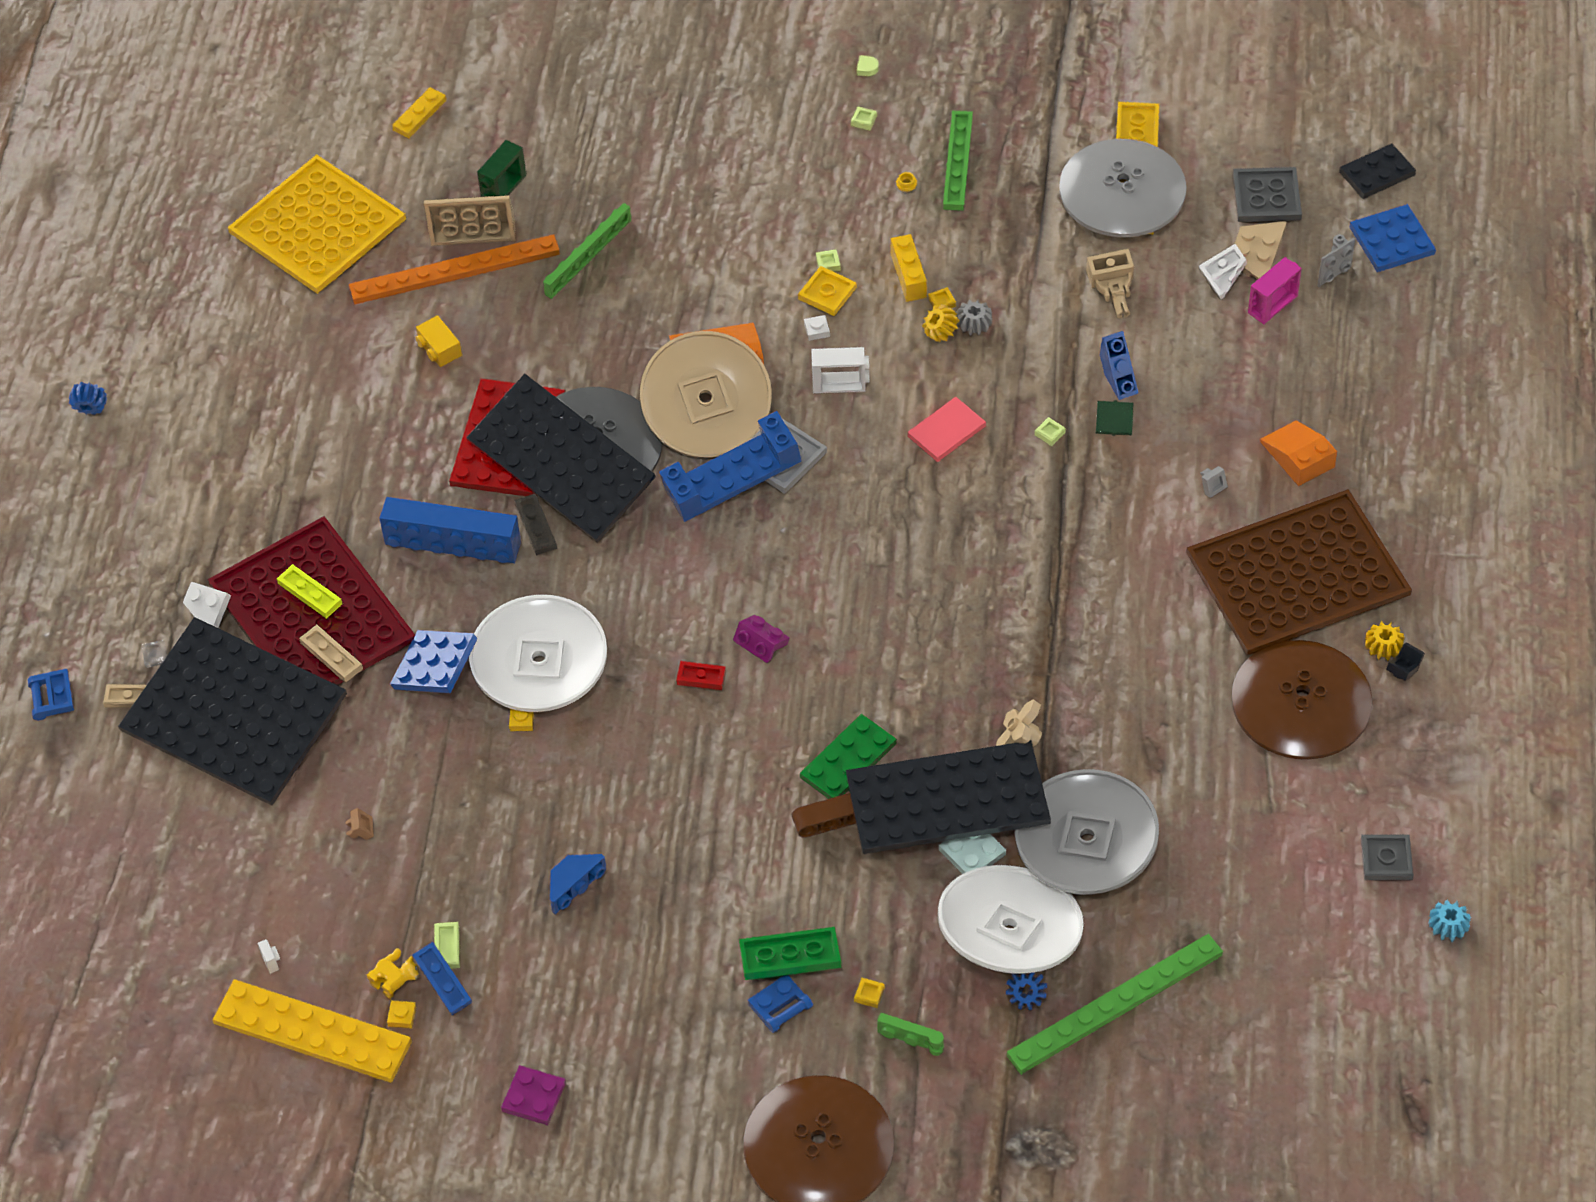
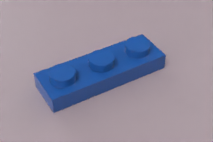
(442, 978)

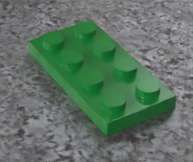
(856, 747)
(790, 953)

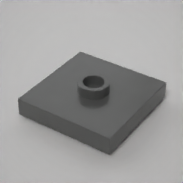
(1386, 857)

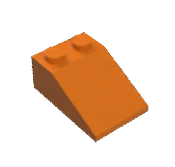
(1300, 451)

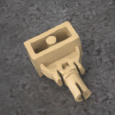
(1112, 277)

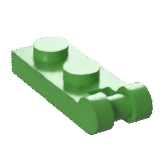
(911, 1033)

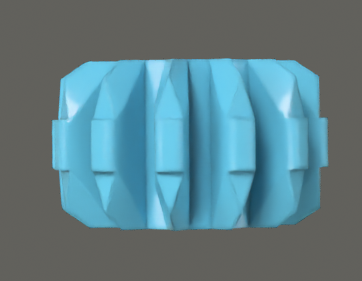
(1449, 920)

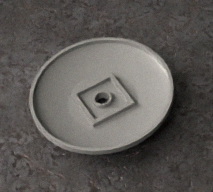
(1125, 209)
(1098, 805)

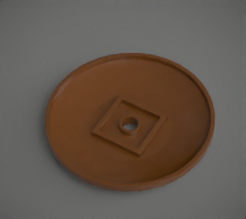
(1298, 725)
(839, 1169)

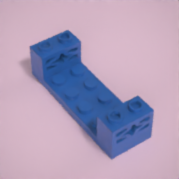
(732, 471)

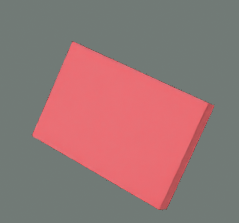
(946, 429)

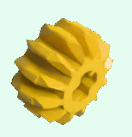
(940, 323)
(1384, 640)

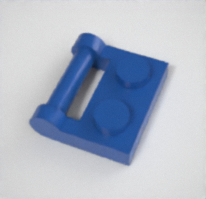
(58, 693)
(777, 997)

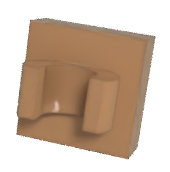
(360, 824)

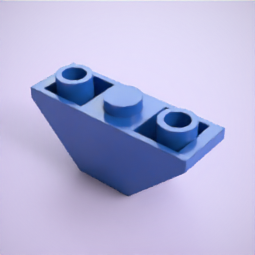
(1117, 365)
(573, 878)

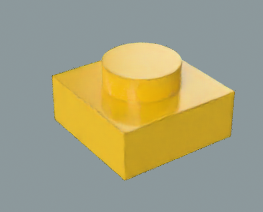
(521, 720)
(401, 1014)

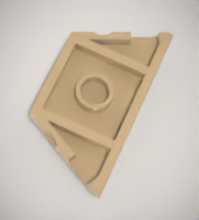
(1260, 246)

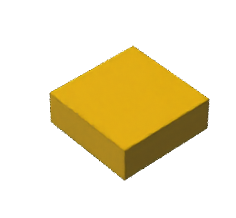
(943, 297)
(869, 992)

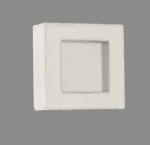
(816, 327)
(269, 956)

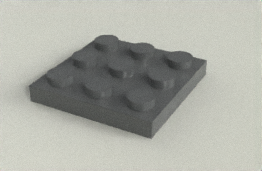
(1267, 194)

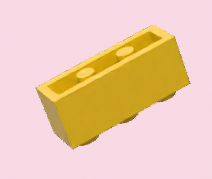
(908, 268)

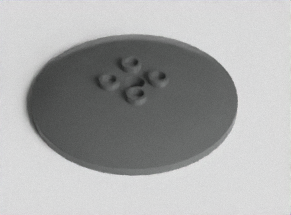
(618, 418)

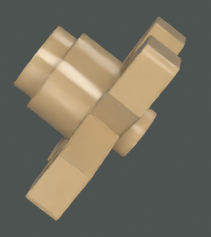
(1020, 725)

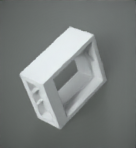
(839, 381)

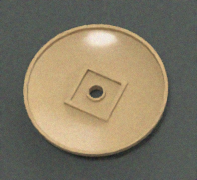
(699, 365)

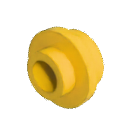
(906, 182)

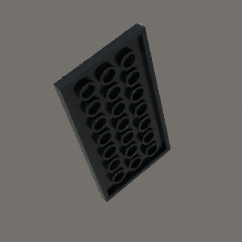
(561, 457)
(947, 797)

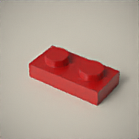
(701, 675)

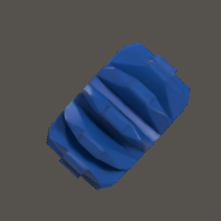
(87, 398)
(1020, 981)

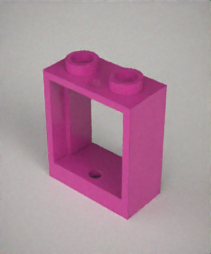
(1274, 290)

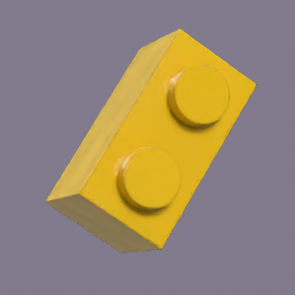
(438, 341)

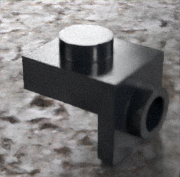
(1406, 662)

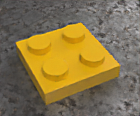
(827, 290)

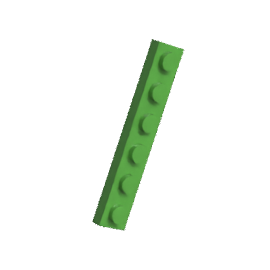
(957, 160)
(587, 251)

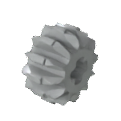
(974, 317)

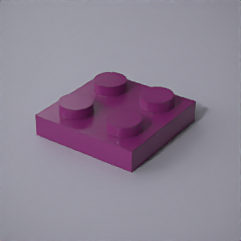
(533, 1095)

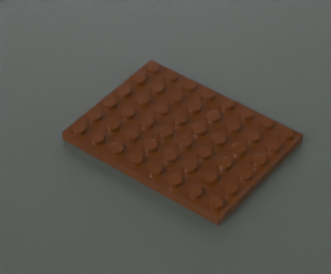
(1298, 571)

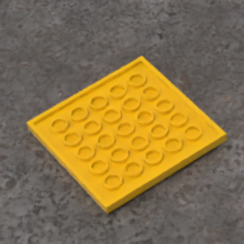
(317, 223)

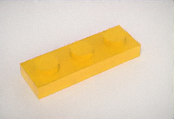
(419, 112)

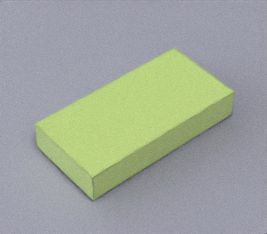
(447, 942)

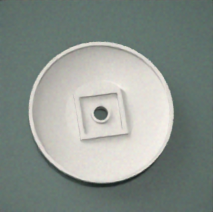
(531, 628)
(992, 897)

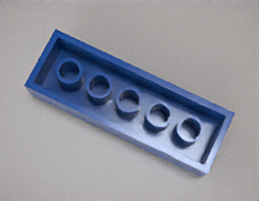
(450, 530)

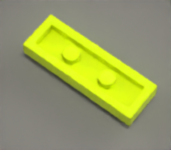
(309, 591)

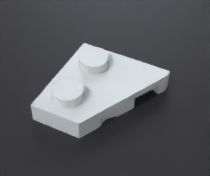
(1223, 269)
(206, 603)

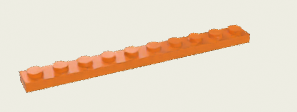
(454, 269)

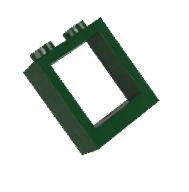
(502, 171)

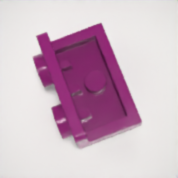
(759, 637)

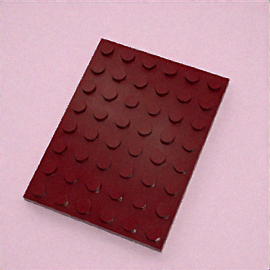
(276, 619)

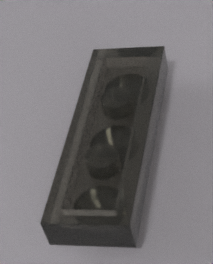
(535, 524)

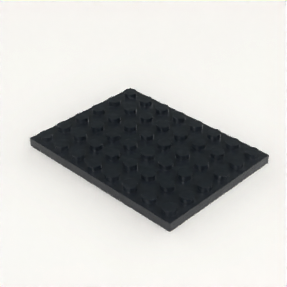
(233, 710)

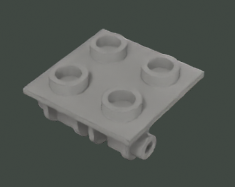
(1336, 261)

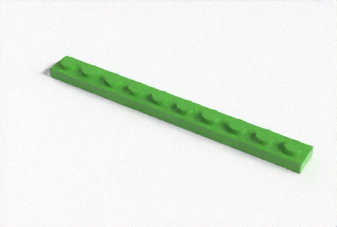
(1114, 1004)

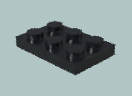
(1377, 171)

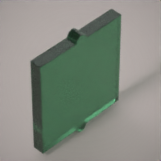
(1114, 418)

